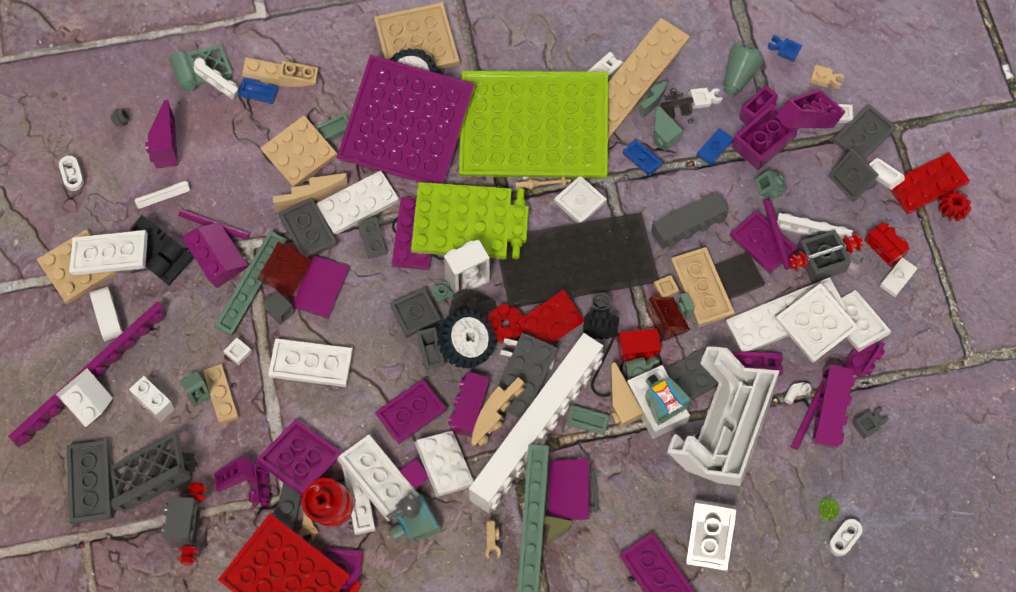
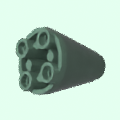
(741, 68)

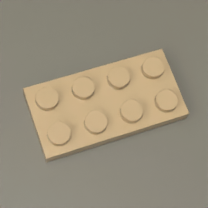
(702, 283)

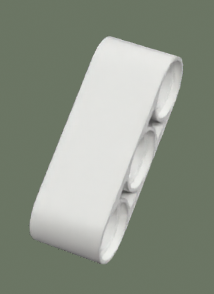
(106, 313)

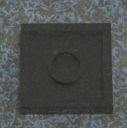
(739, 275)

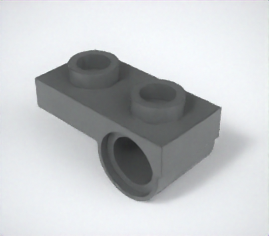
(372, 238)

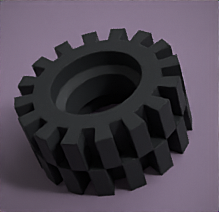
(600, 325)

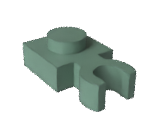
(639, 366)

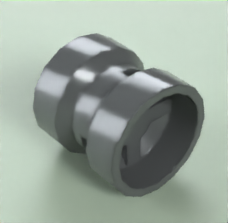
(602, 301)

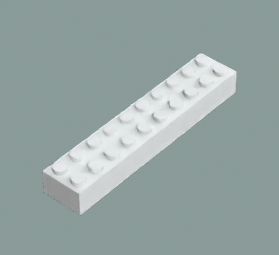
(536, 423)

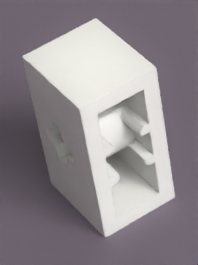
(152, 399)

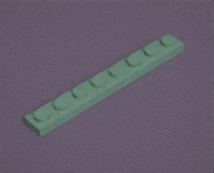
(533, 518)

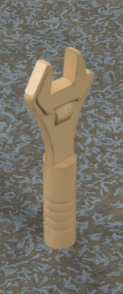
(308, 528)

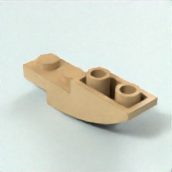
(282, 74)
(489, 417)

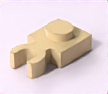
(823, 76)

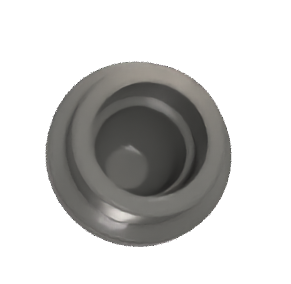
(120, 117)

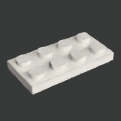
(357, 203)
(108, 252)
(310, 362)
(376, 475)

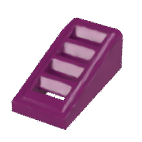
(239, 470)

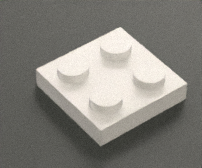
(580, 200)

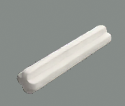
(162, 194)

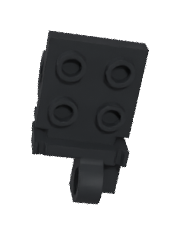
(163, 254)

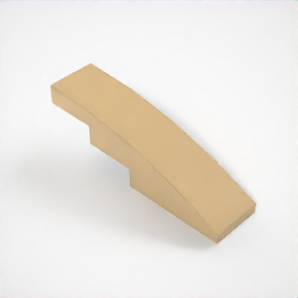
(318, 189)

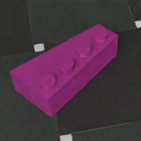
(833, 406)

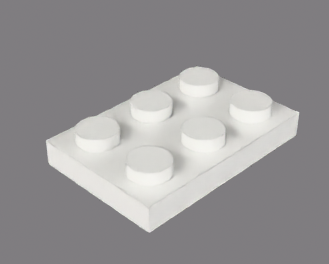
(444, 463)

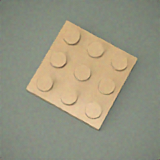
(299, 152)
(57, 265)

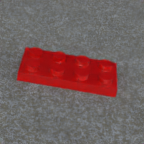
(929, 183)

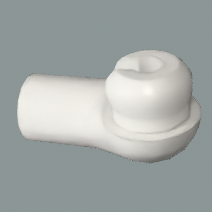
(797, 390)

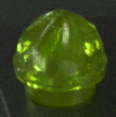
(828, 509)

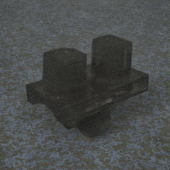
(683, 104)

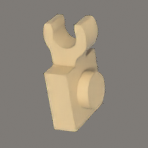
(492, 535)

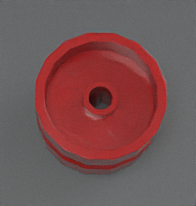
(327, 502)

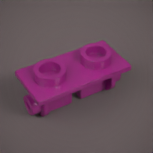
(257, 494)

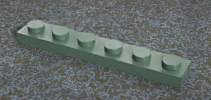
(247, 287)

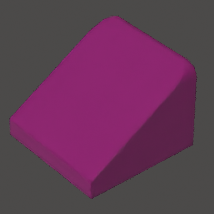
(414, 473)

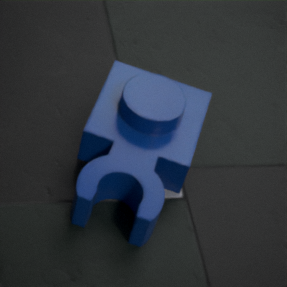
(787, 49)

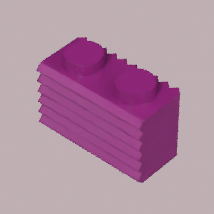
(757, 104)

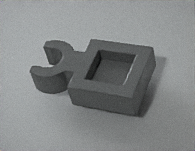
(869, 424)

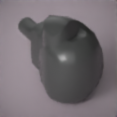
(407, 506)

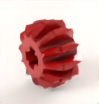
(954, 205)

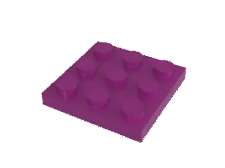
(298, 457)

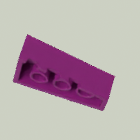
(810, 111)

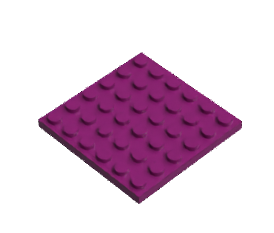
(405, 121)

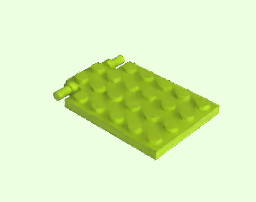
(458, 214)

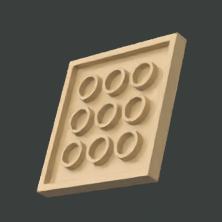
(420, 29)

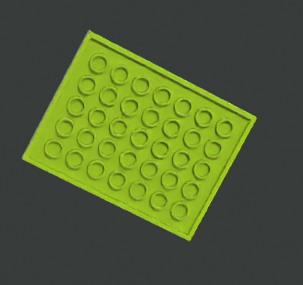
(535, 125)

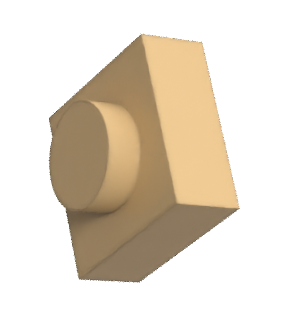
(666, 287)

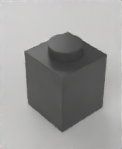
(278, 307)

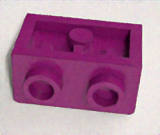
(863, 361)

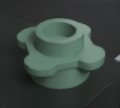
(439, 297)

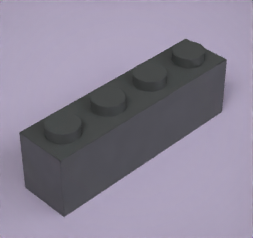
(689, 220)

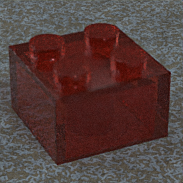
(284, 269)

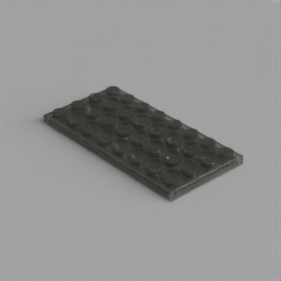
(580, 260)

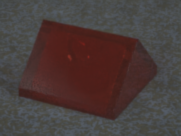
(666, 317)

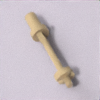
(533, 183)

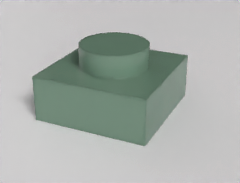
(685, 305)

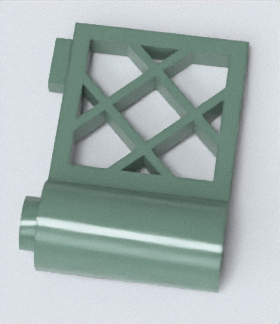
(184, 66)

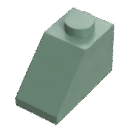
(666, 131)
(195, 388)

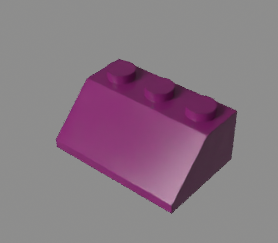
(215, 253)

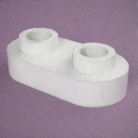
(72, 174)
(844, 538)

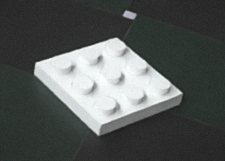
(816, 323)

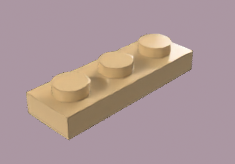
(220, 394)

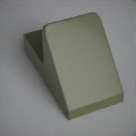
(556, 527)

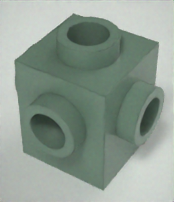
(771, 184)

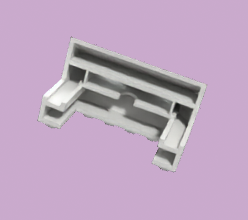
(731, 421)

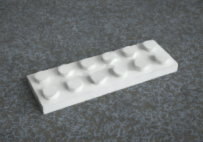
(759, 327)

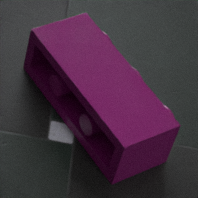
(469, 403)

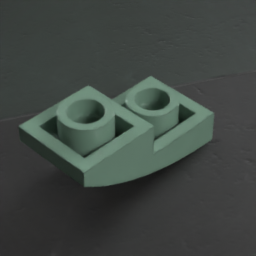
(650, 103)

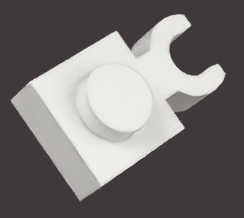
(703, 98)

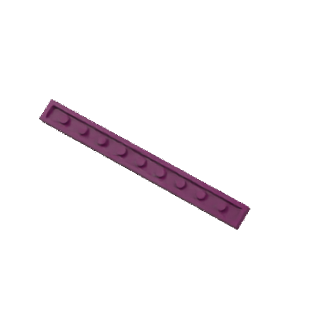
(97, 367)

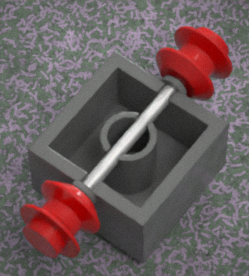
(824, 255)
(183, 521)

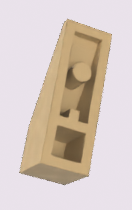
(623, 403)

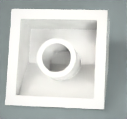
(85, 397)

